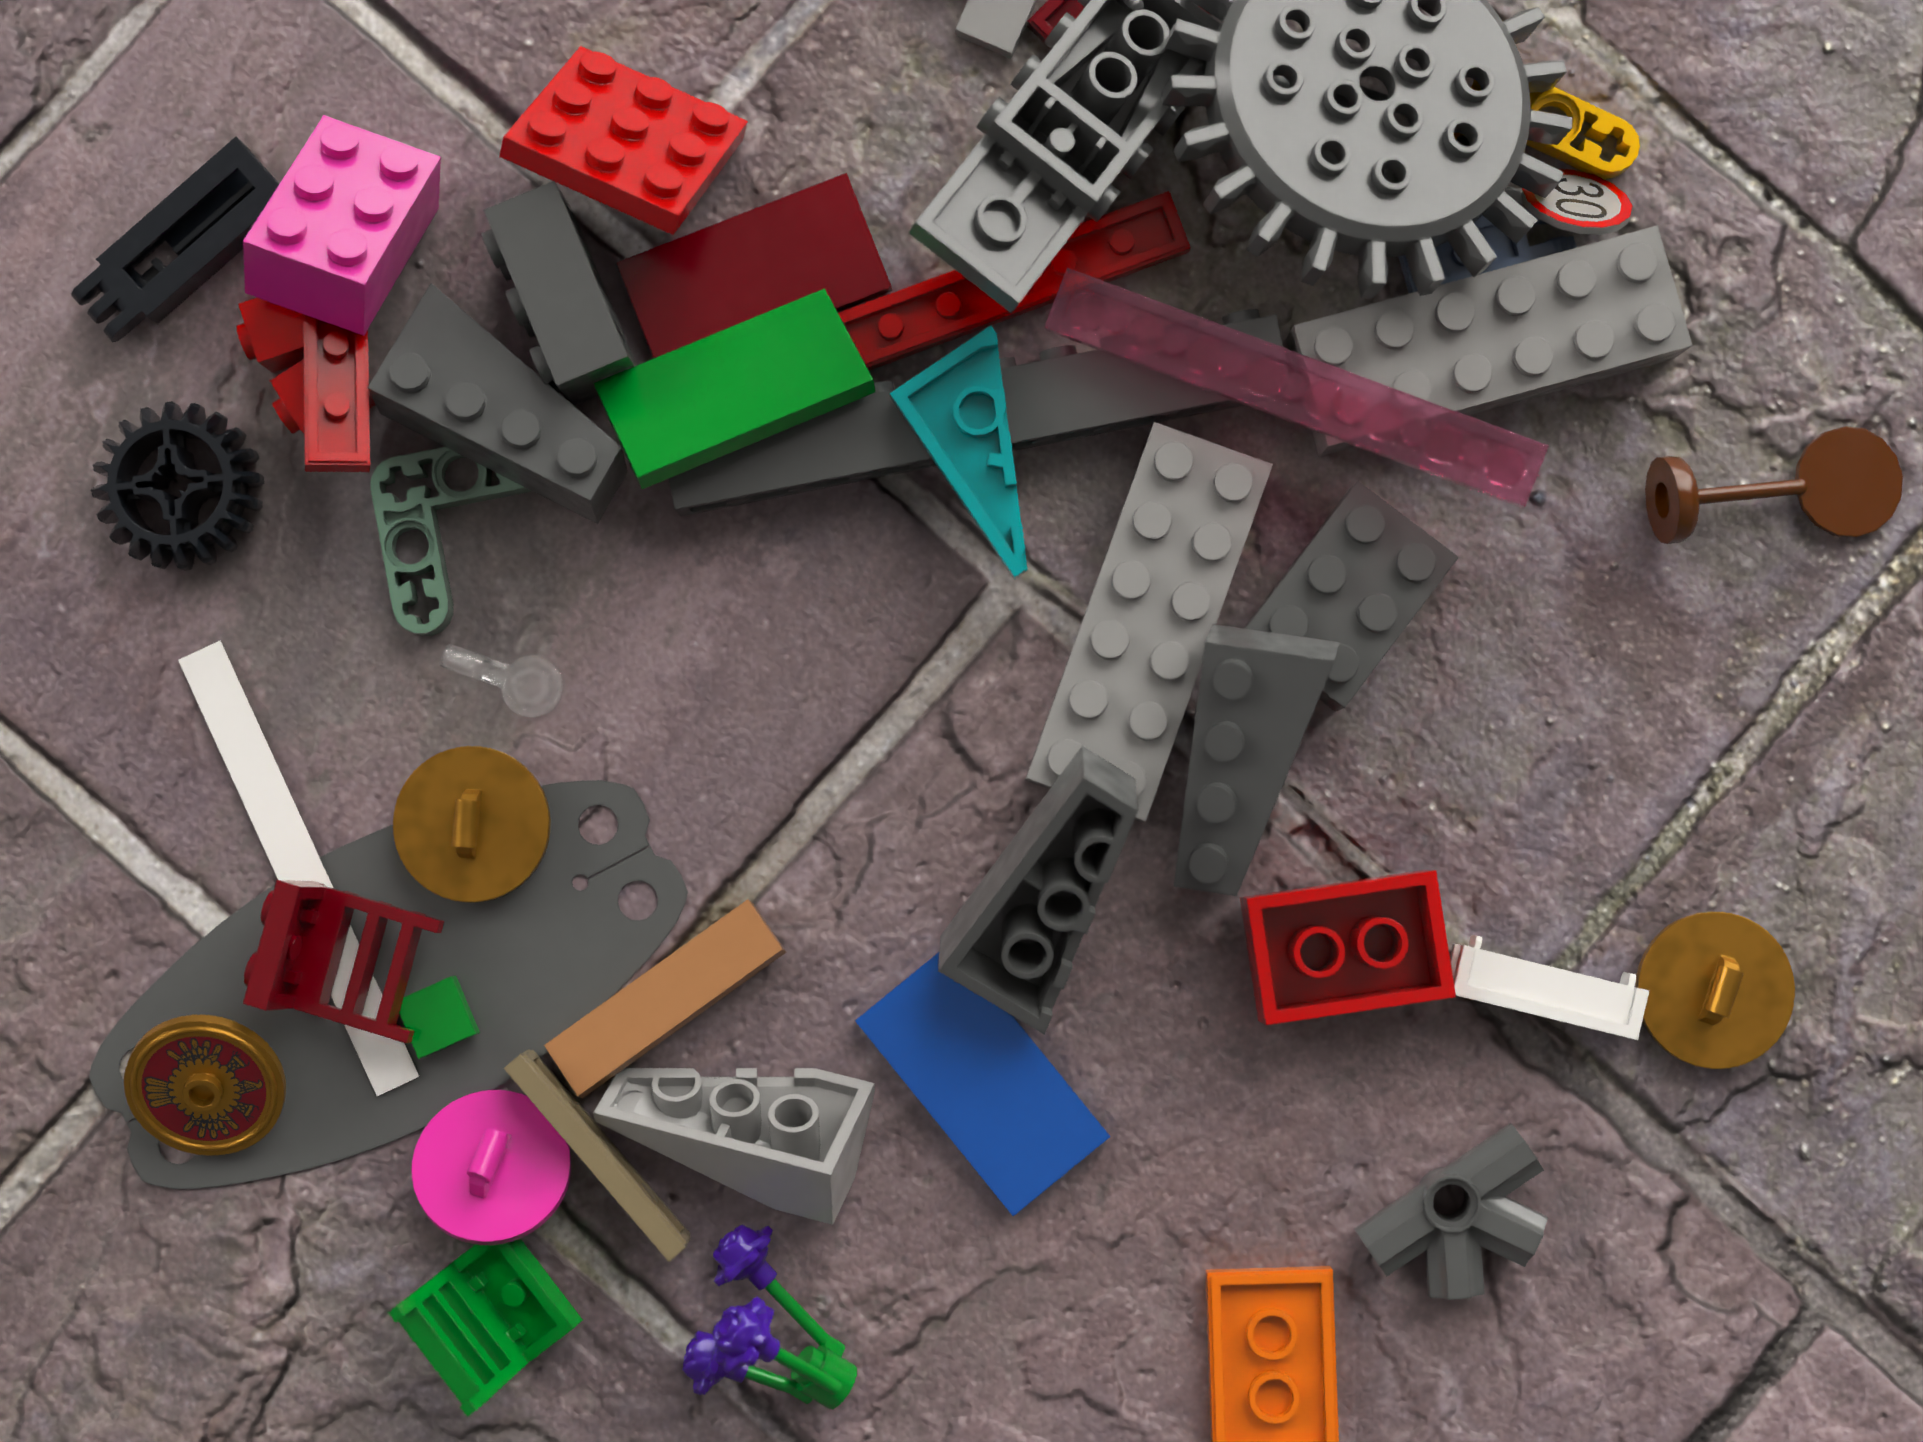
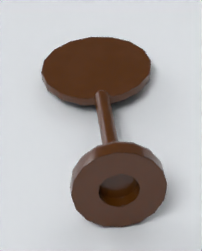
(1843, 483)

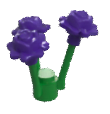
(746, 1335)

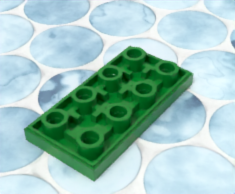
(734, 388)

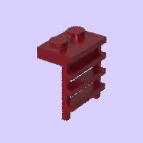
(303, 950)

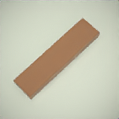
(665, 999)

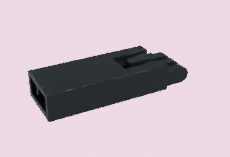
(203, 225)

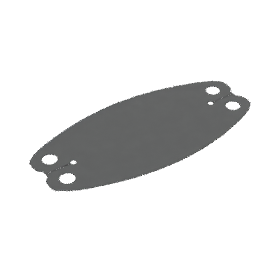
(521, 959)

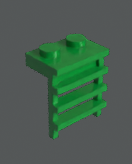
(486, 1319)

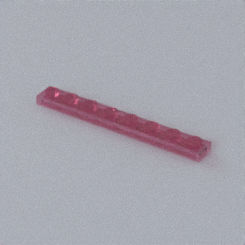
(1296, 388)

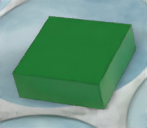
(438, 1017)

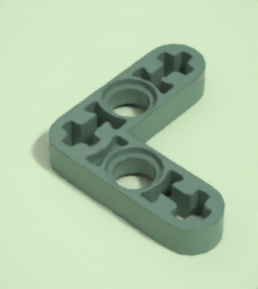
(420, 514)

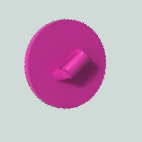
(490, 1168)

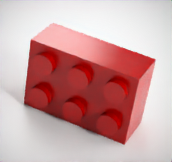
(1347, 947)

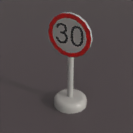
(1577, 204)

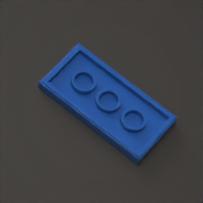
(983, 1084)

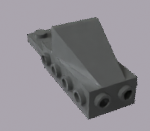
(1059, 143)

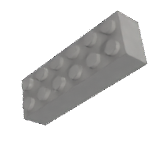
(1512, 329)
(1152, 609)

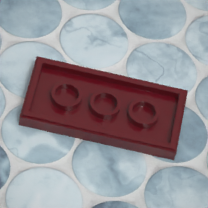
(756, 266)

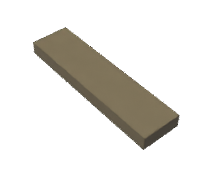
(599, 1153)

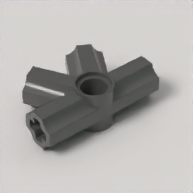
(1455, 1239)

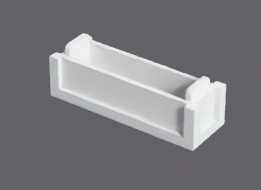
(1548, 990)

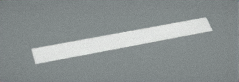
(283, 835)

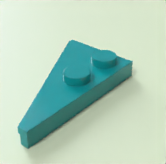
(963, 425)

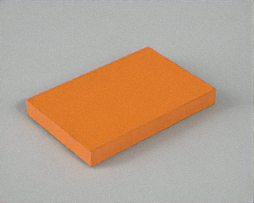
(1272, 1354)

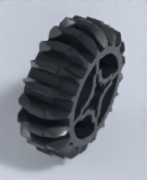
(173, 459)

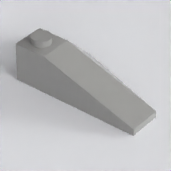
(767, 1137)

